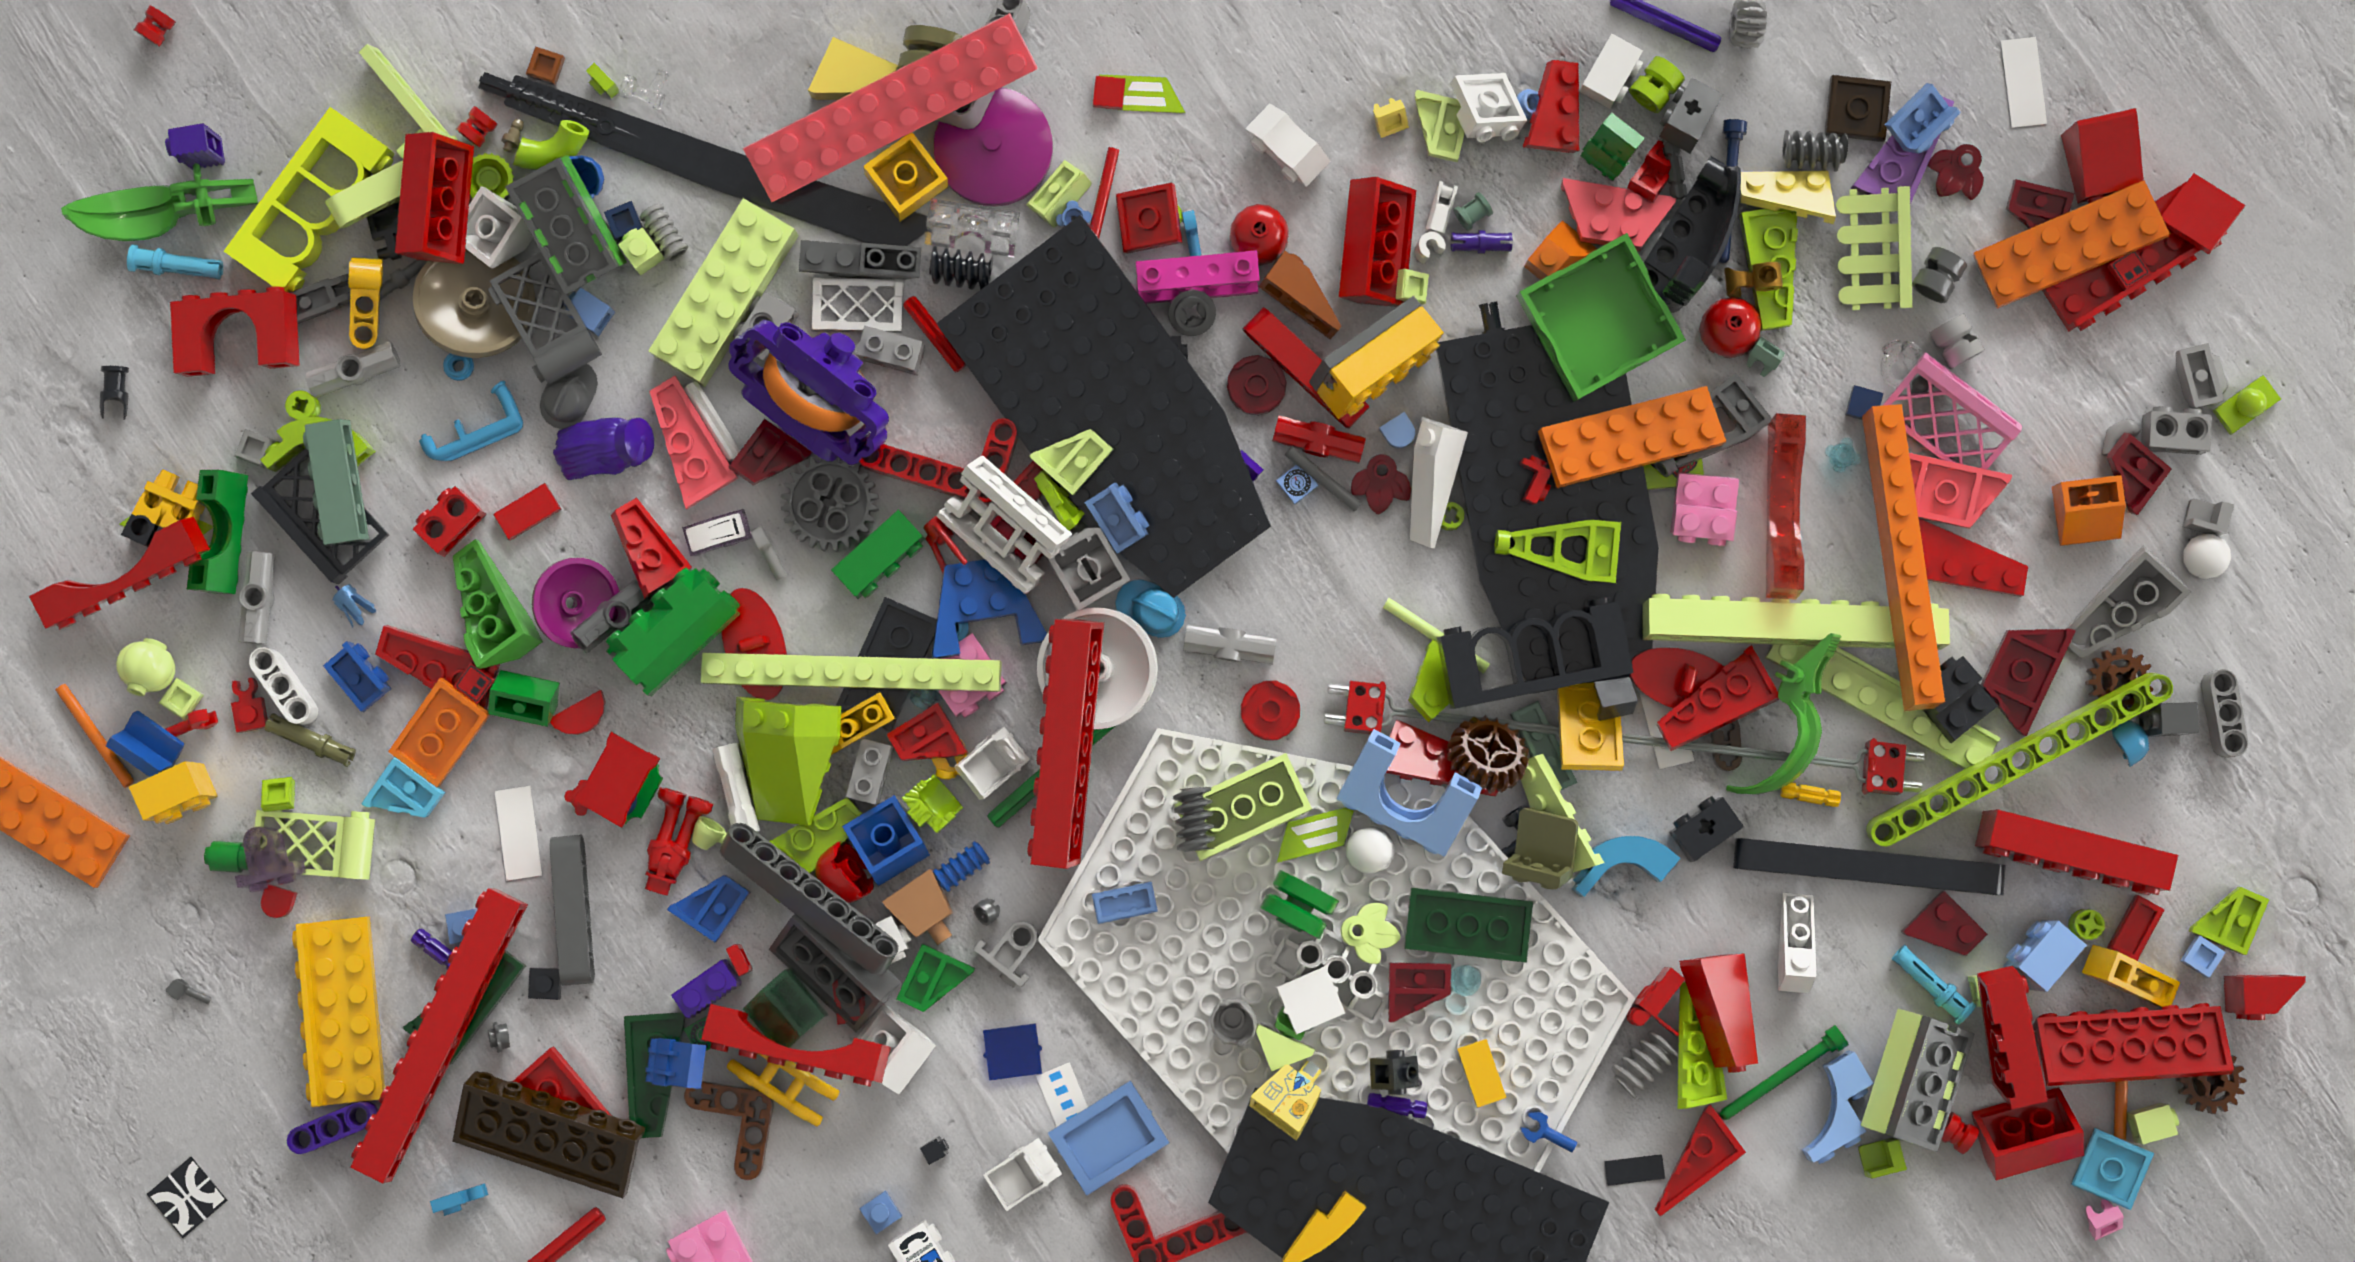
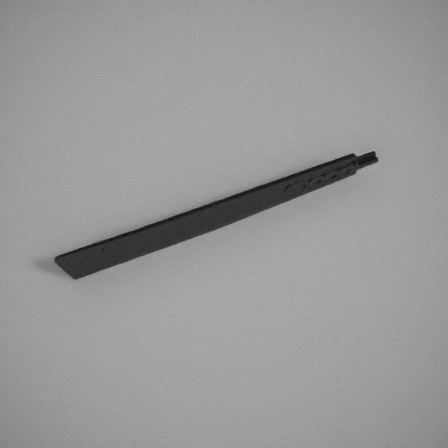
(708, 163)

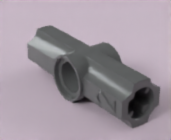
(599, 625)

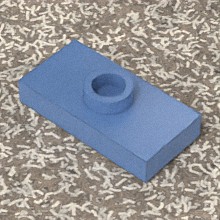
(1124, 902)

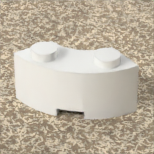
(1287, 145)

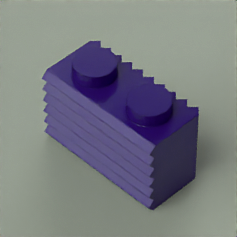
(195, 145)
(706, 989)

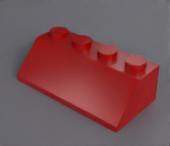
(434, 198)
(1376, 240)

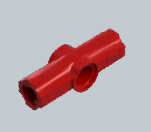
(1319, 439)

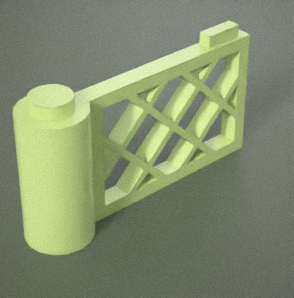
(352, 841)

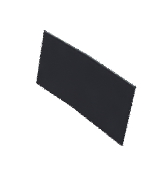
(1634, 1169)

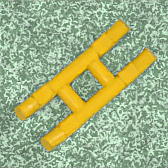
(786, 1099)

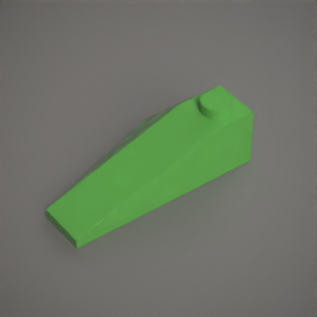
(493, 616)

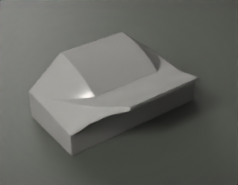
(2200, 376)

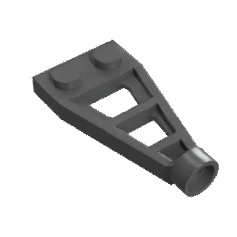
(1743, 411)

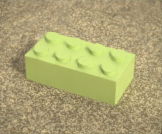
(1253, 804)

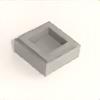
(253, 447)

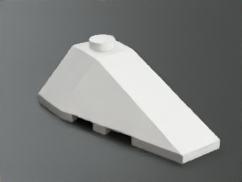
(1434, 470)

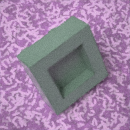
(1766, 353)

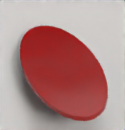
(754, 633)
(1672, 673)

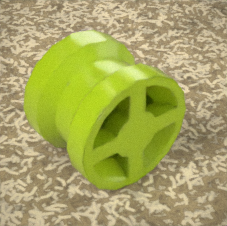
(309, 405)
(2093, 925)

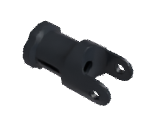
(114, 387)

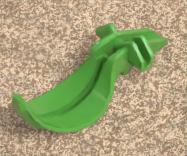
(154, 210)
(1795, 691)

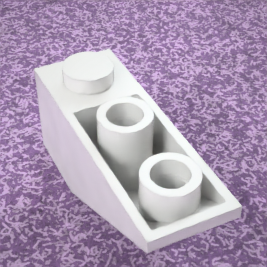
(1797, 944)

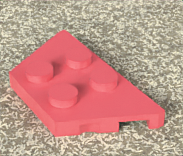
(1611, 211)
(1953, 491)

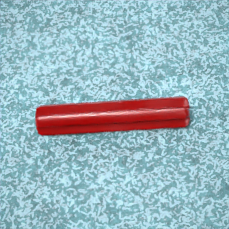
(933, 333)
(570, 1237)

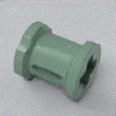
(1473, 211)

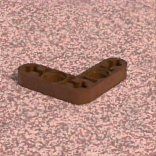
(742, 1109)

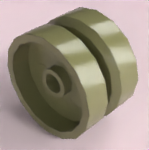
(923, 40)

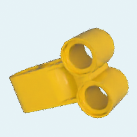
(364, 280)

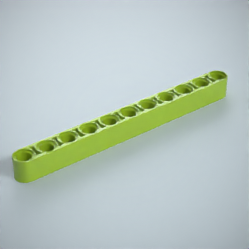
(2033, 758)

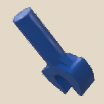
(1548, 1133)

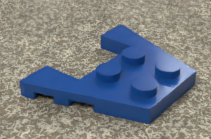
(978, 594)

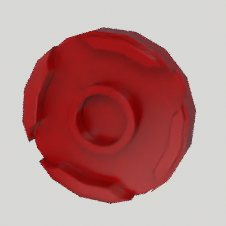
(1270, 710)

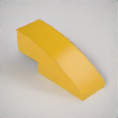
(1324, 1229)

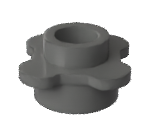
(499, 1037)

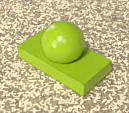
(2246, 404)

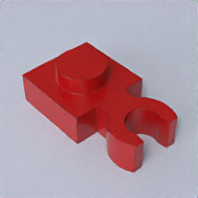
(249, 711)

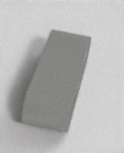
(2231, 699)

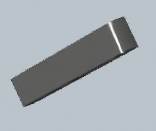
(572, 910)

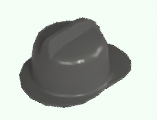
(569, 397)

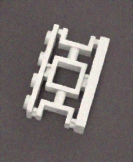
(1017, 510)

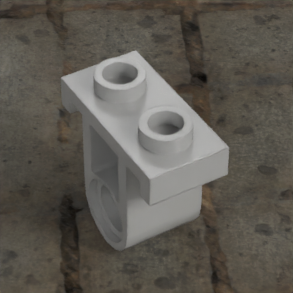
(1008, 954)

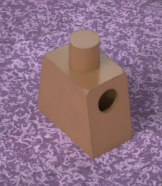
(922, 907)

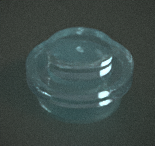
(1465, 980)

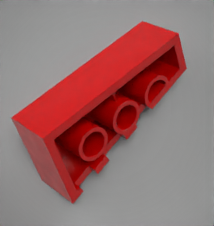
(2011, 1037)

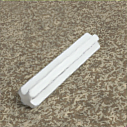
(712, 421)

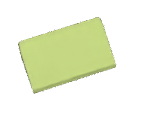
(1062, 186)

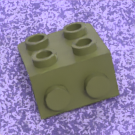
(1543, 849)

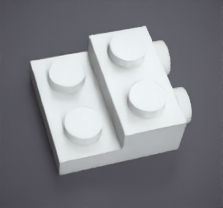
(1488, 106)

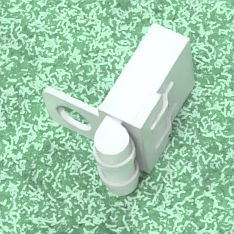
(992, 763)
(1022, 1174)

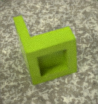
(1882, 1158)

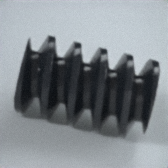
(960, 269)

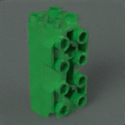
(673, 630)

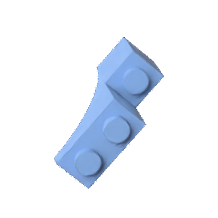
(1843, 1127)

